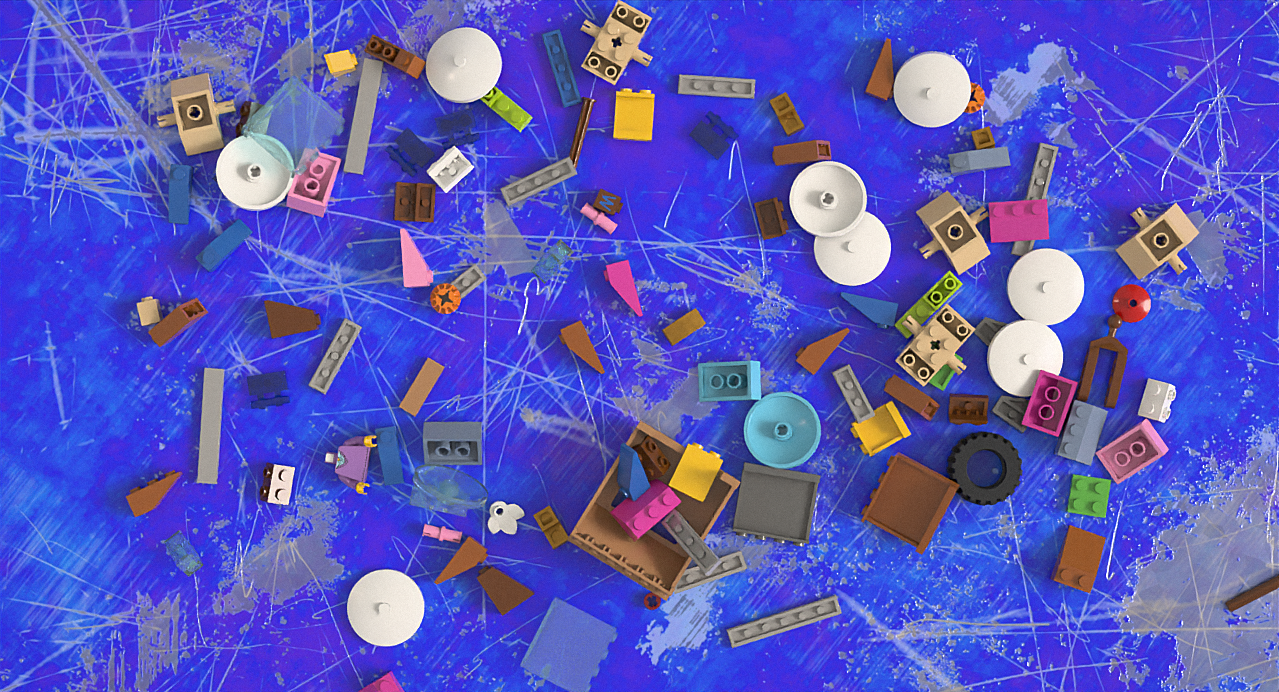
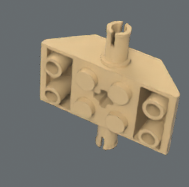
(625, 25)
(198, 133)
(969, 244)
(1144, 254)
(948, 330)

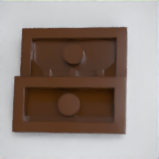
(414, 202)

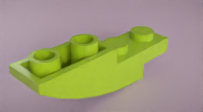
(506, 109)
(930, 302)

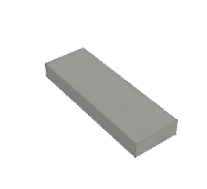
(466, 282)
(853, 394)

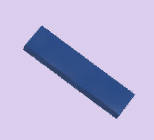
(561, 68)

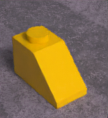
(341, 62)

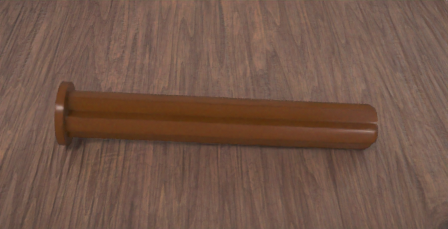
(581, 130)
(1253, 594)

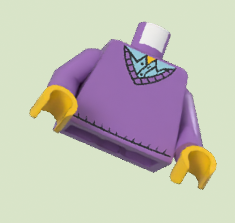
(353, 461)

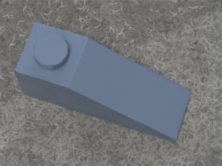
(978, 160)

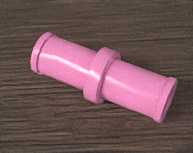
(598, 218)
(442, 533)

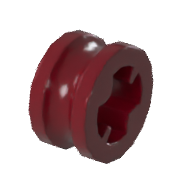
(646, 602)

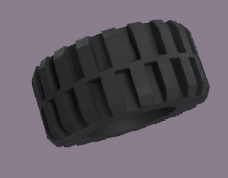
(1010, 468)

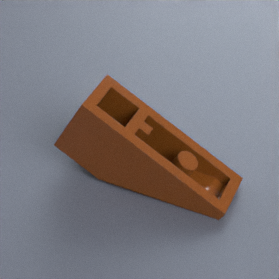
(882, 77)
(579, 342)
(817, 353)
(466, 557)

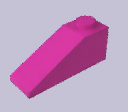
(622, 281)

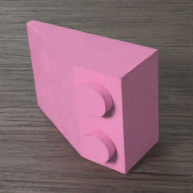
(314, 187)
(415, 269)
(1132, 451)

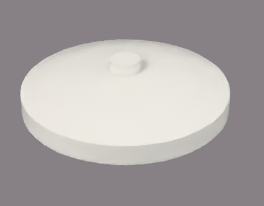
(463, 65)
(932, 89)
(251, 175)
(828, 199)
(855, 255)
(1045, 286)
(1020, 353)
(385, 607)

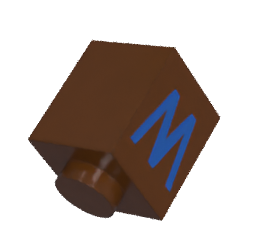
(608, 202)

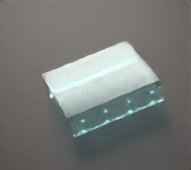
(294, 126)
(569, 647)

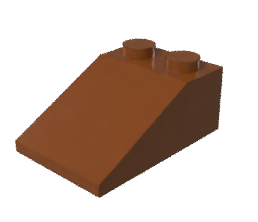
(1078, 559)

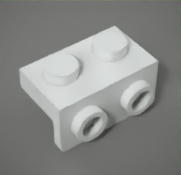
(450, 169)
(1157, 400)

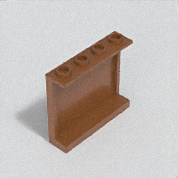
(910, 501)

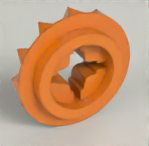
(979, 96)
(448, 307)

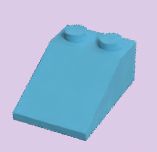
(729, 381)

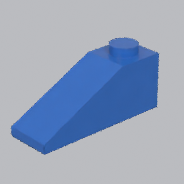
(180, 193)
(224, 245)
(877, 311)
(390, 455)
(631, 474)

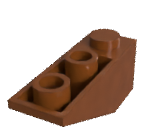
(395, 56)
(150, 497)

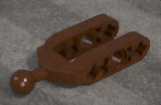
(1109, 343)

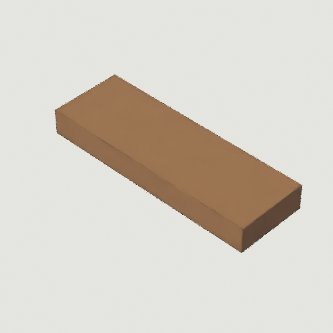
(421, 386)

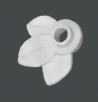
(506, 520)

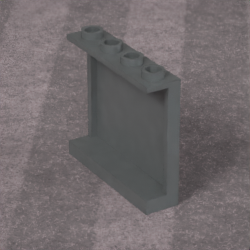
(775, 504)

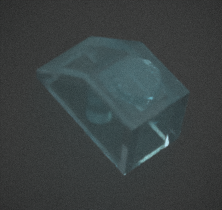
(552, 261)
(183, 553)

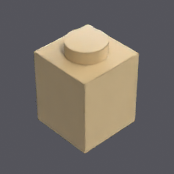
(149, 311)

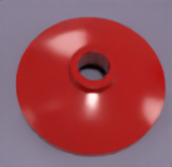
(1122, 300)

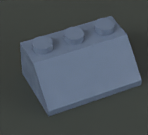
(1081, 432)
(452, 443)

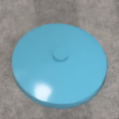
(782, 430)

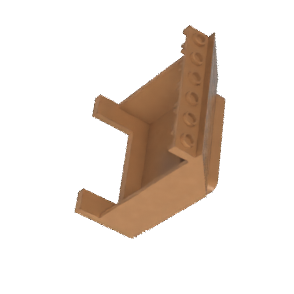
(651, 559)

